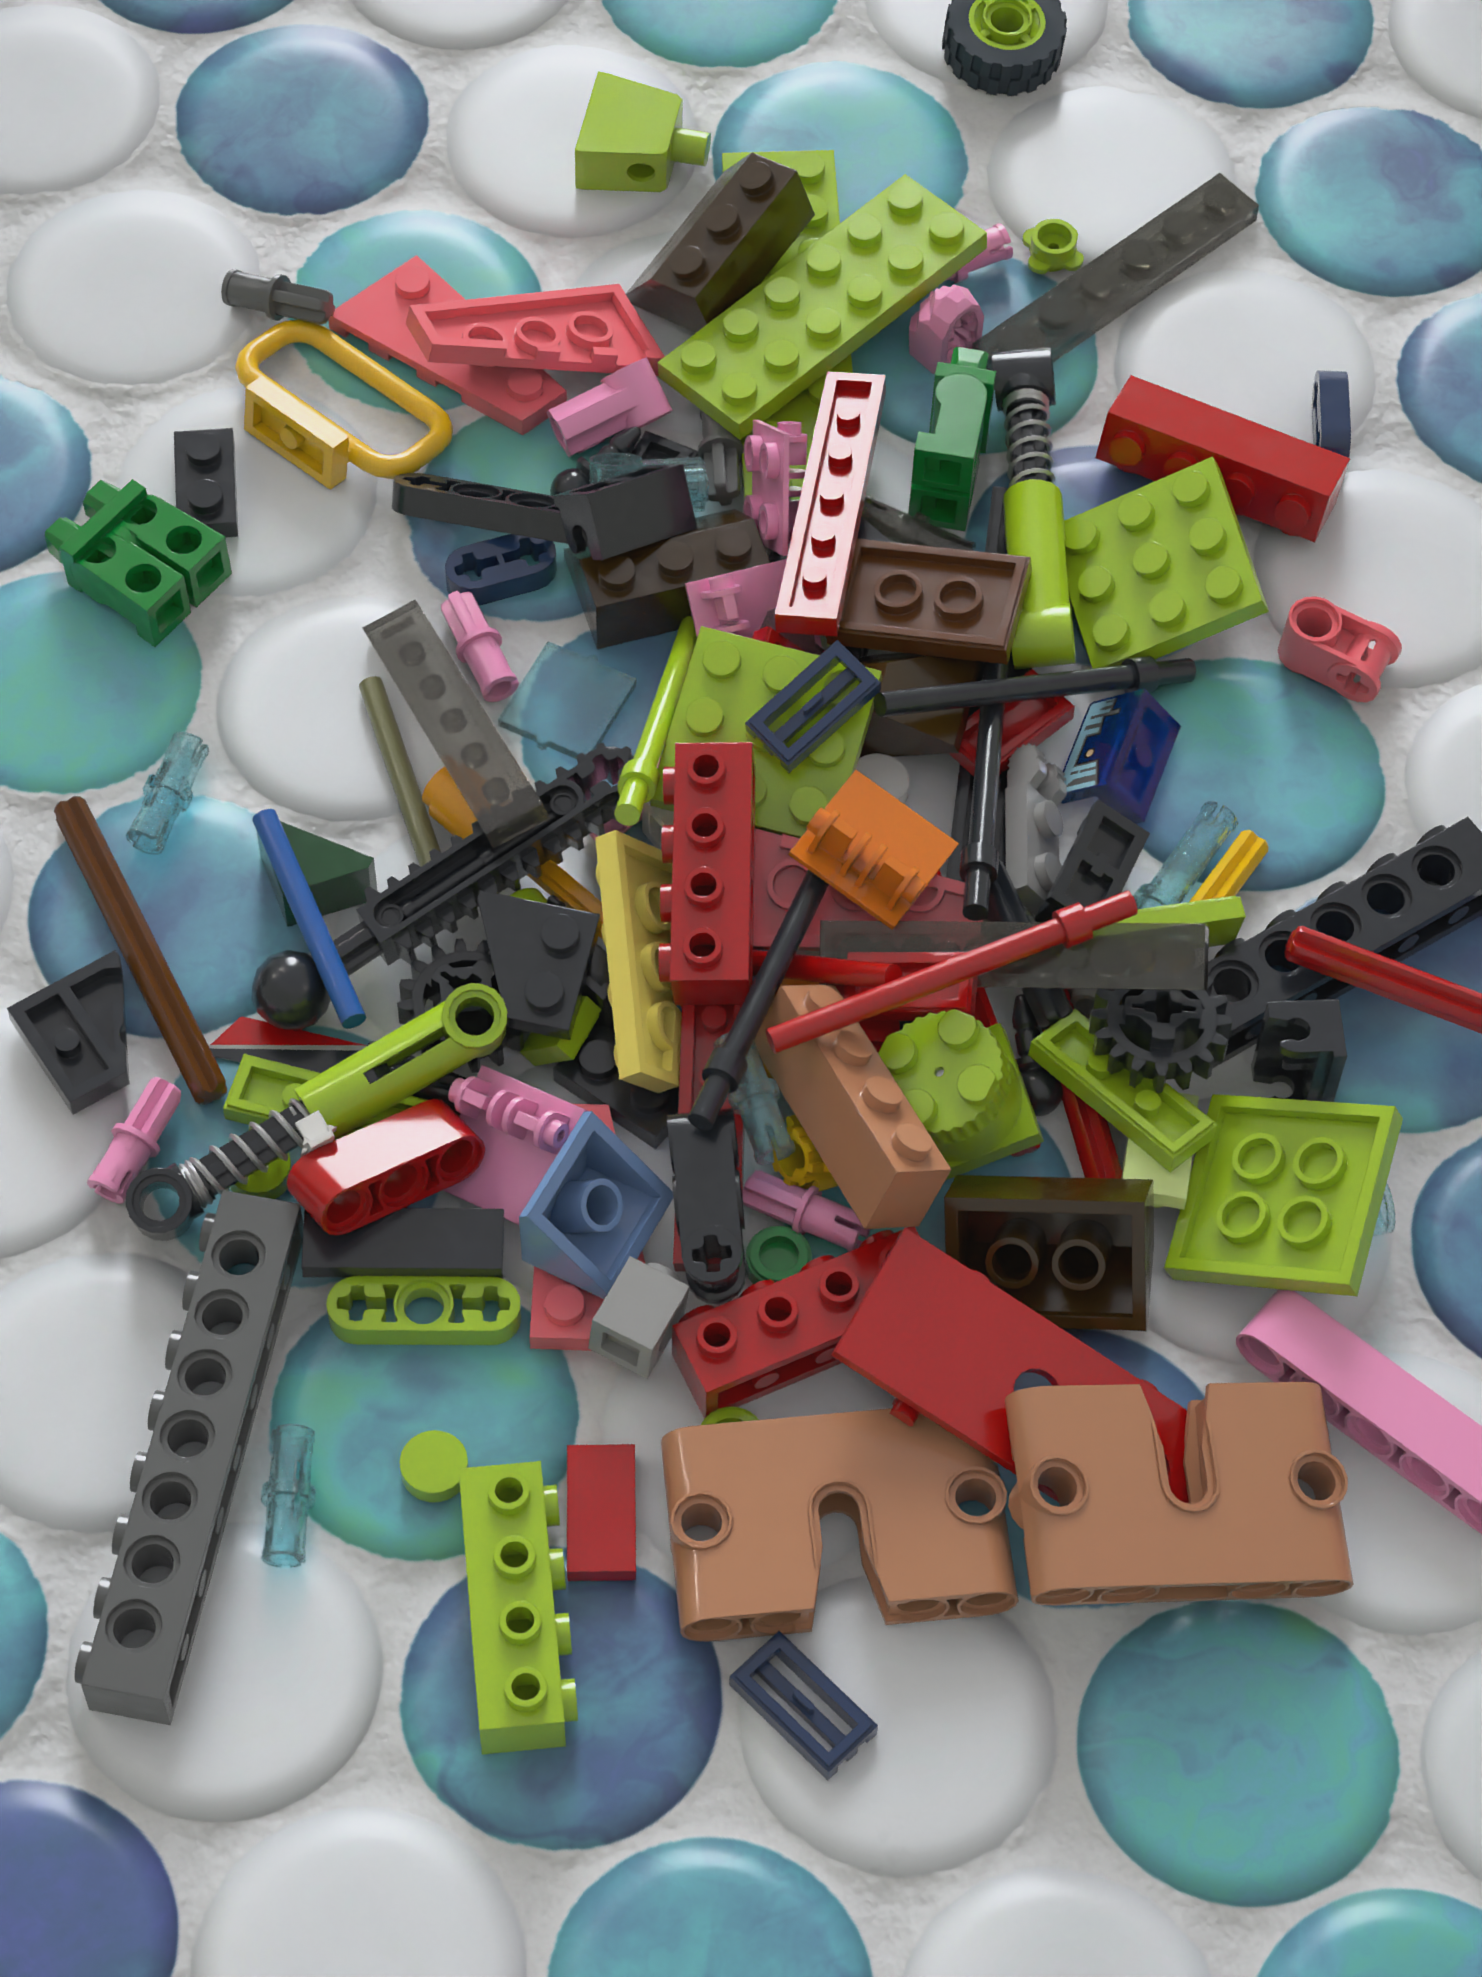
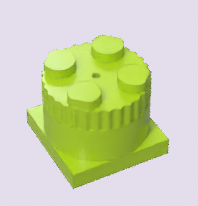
(963, 1088)

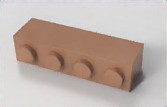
(855, 1115)

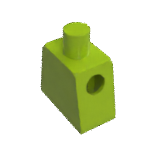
(634, 137)

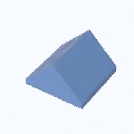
(592, 1209)

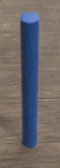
(309, 919)

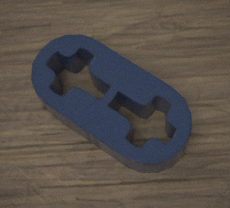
(1331, 412)
(501, 568)

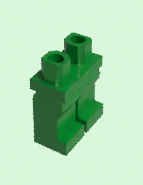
(958, 432)
(140, 557)

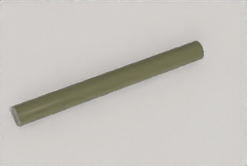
(399, 768)

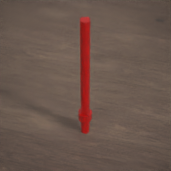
(1068, 927)

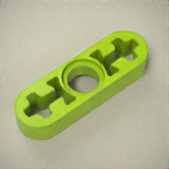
(404, 1289)

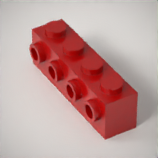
(1263, 469)
(711, 873)
(775, 1328)

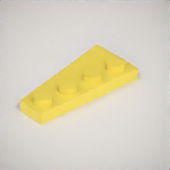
(642, 1006)

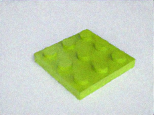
(1160, 568)
(725, 687)
(1285, 1194)

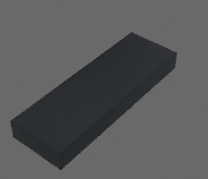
(410, 1244)

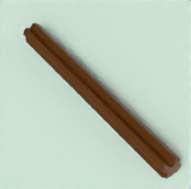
(140, 951)

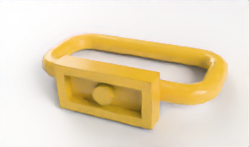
(313, 439)

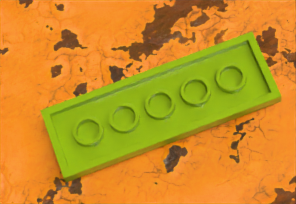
(822, 306)

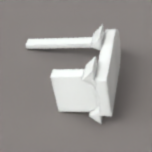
(314, 1131)

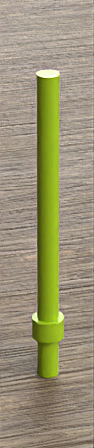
(640, 775)

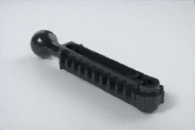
(438, 894)

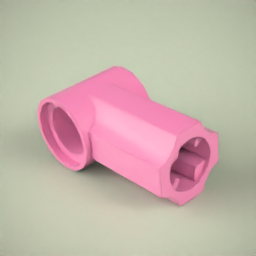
(621, 402)

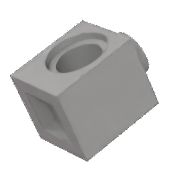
(639, 1316)

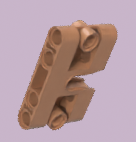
(775, 1481)
(1126, 1532)

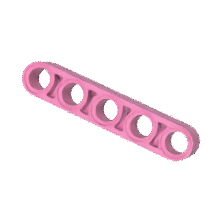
(1371, 1400)

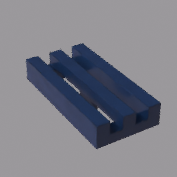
(775, 742)
(802, 1741)

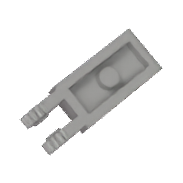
(1033, 824)

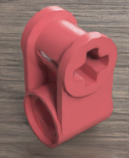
(1337, 648)

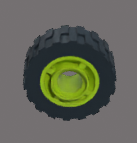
(1004, 43)

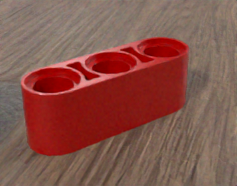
(385, 1166)

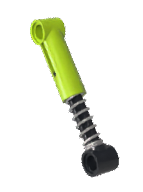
(1034, 507)
(343, 1095)

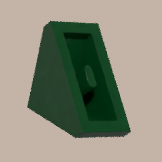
(331, 870)

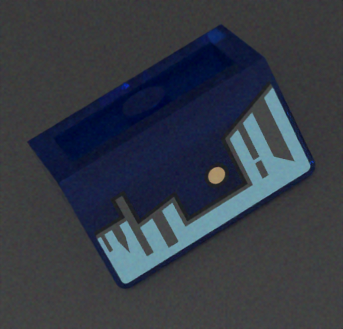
(1121, 753)

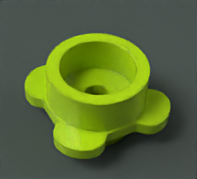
(1052, 247)

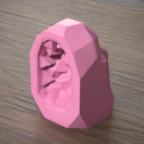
(944, 322)

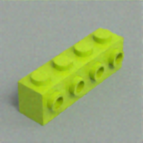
(512, 1608)

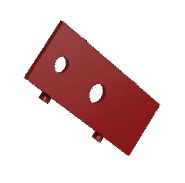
(957, 1345)

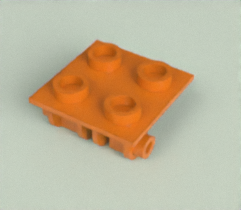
(873, 849)

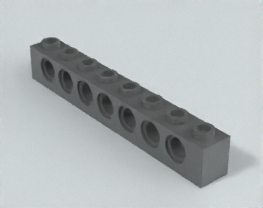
(148, 1678)

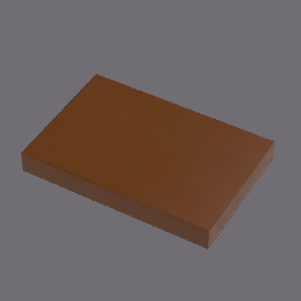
(933, 601)

